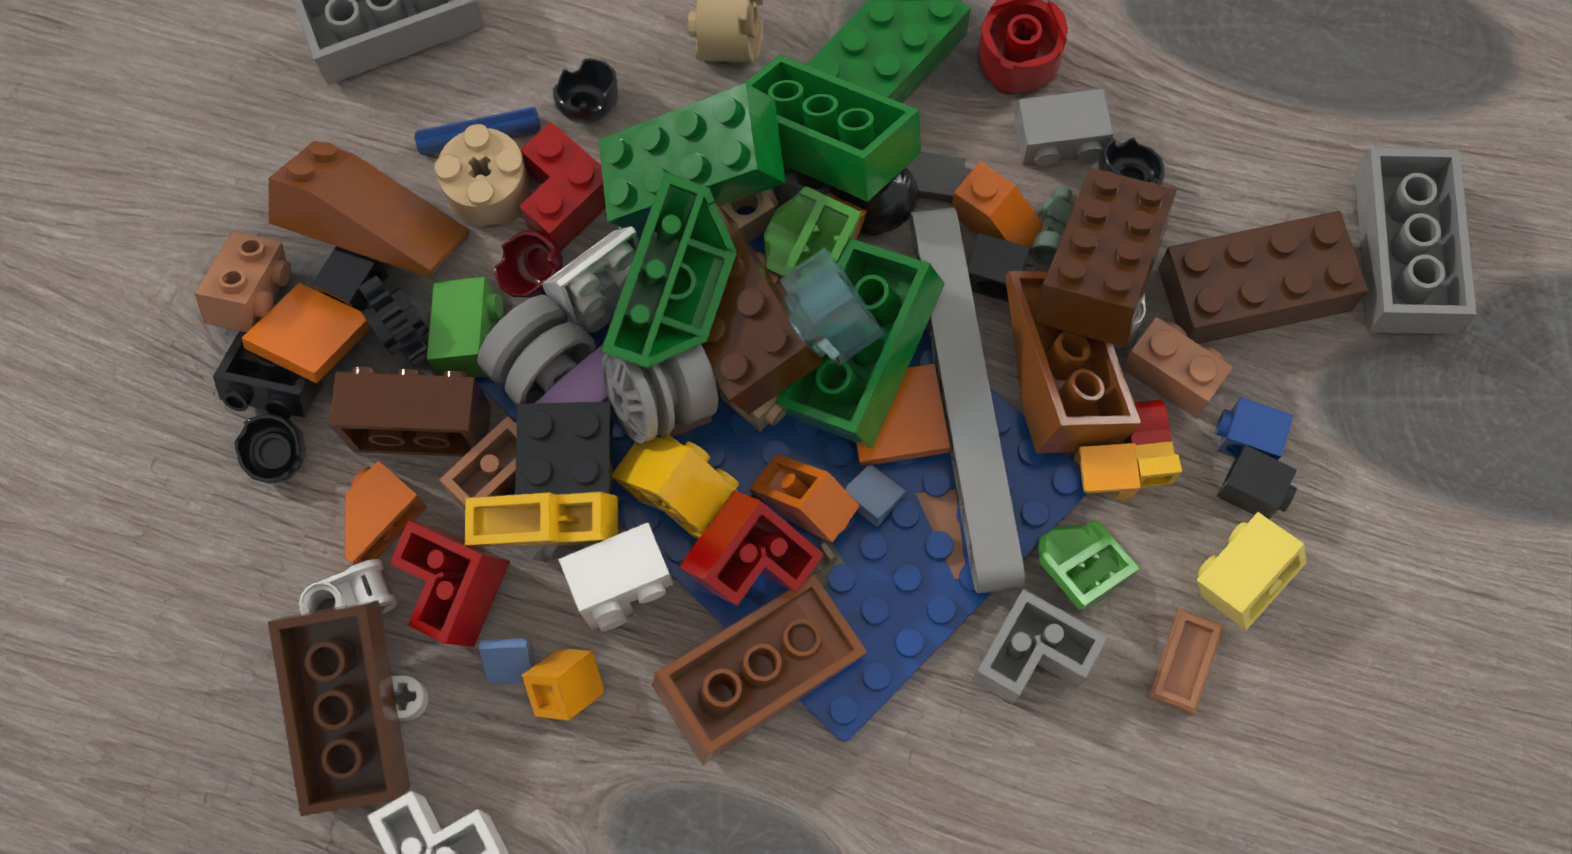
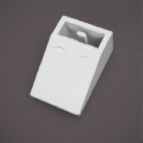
(594, 280)

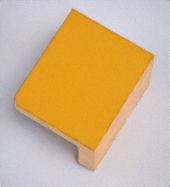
(1109, 469)
(563, 683)

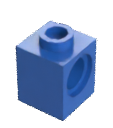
(1253, 426)

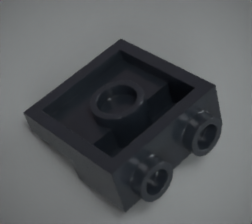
(256, 382)

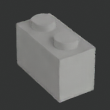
(1062, 127)

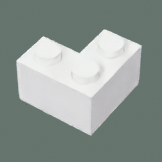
(614, 575)
(411, 828)

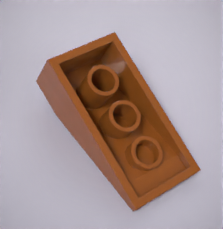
(360, 209)
(1067, 381)
(757, 669)

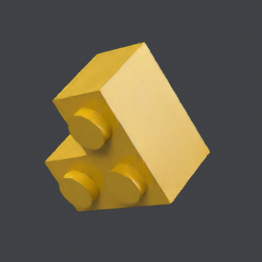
(676, 481)

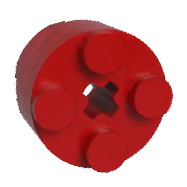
(1022, 44)

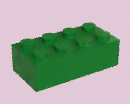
(894, 44)
(839, 128)
(716, 142)
(859, 393)

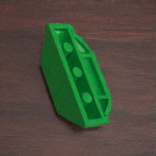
(673, 277)

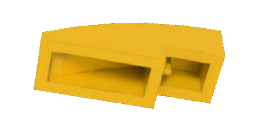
(541, 519)

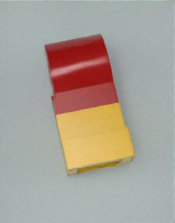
(1154, 447)

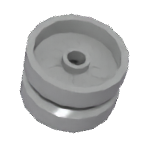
(533, 349)

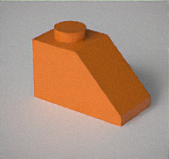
(995, 207)
(806, 496)
(377, 512)

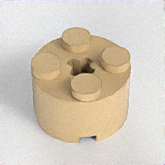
(727, 30)
(483, 177)

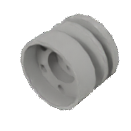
(666, 393)

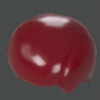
(527, 263)

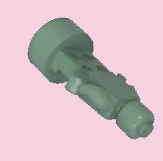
(1055, 216)

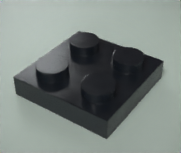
(564, 448)

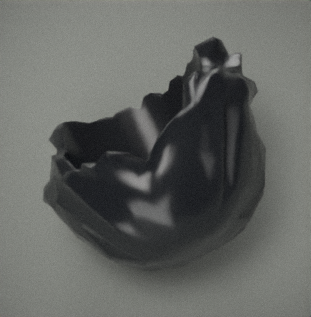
(889, 206)

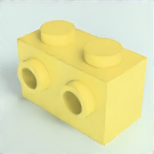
(1251, 570)

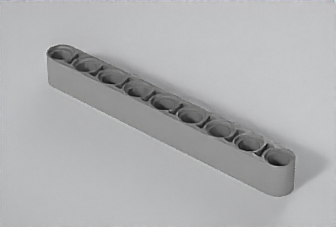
(968, 408)

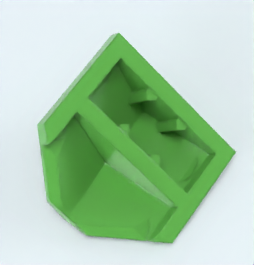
(806, 227)
(1085, 562)

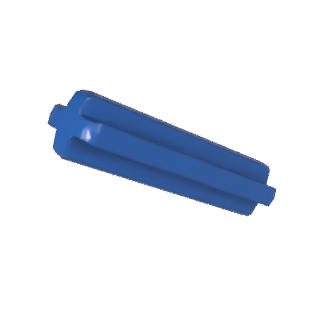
(510, 123)

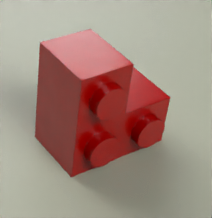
(569, 189)
(743, 543)
(457, 585)

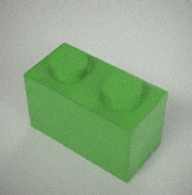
(459, 322)

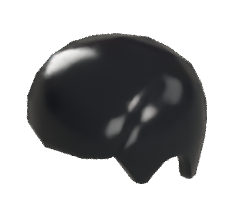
(587, 92)
(1132, 161)
(270, 448)

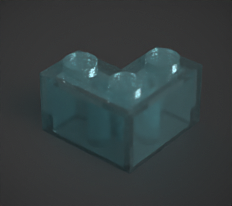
(828, 309)

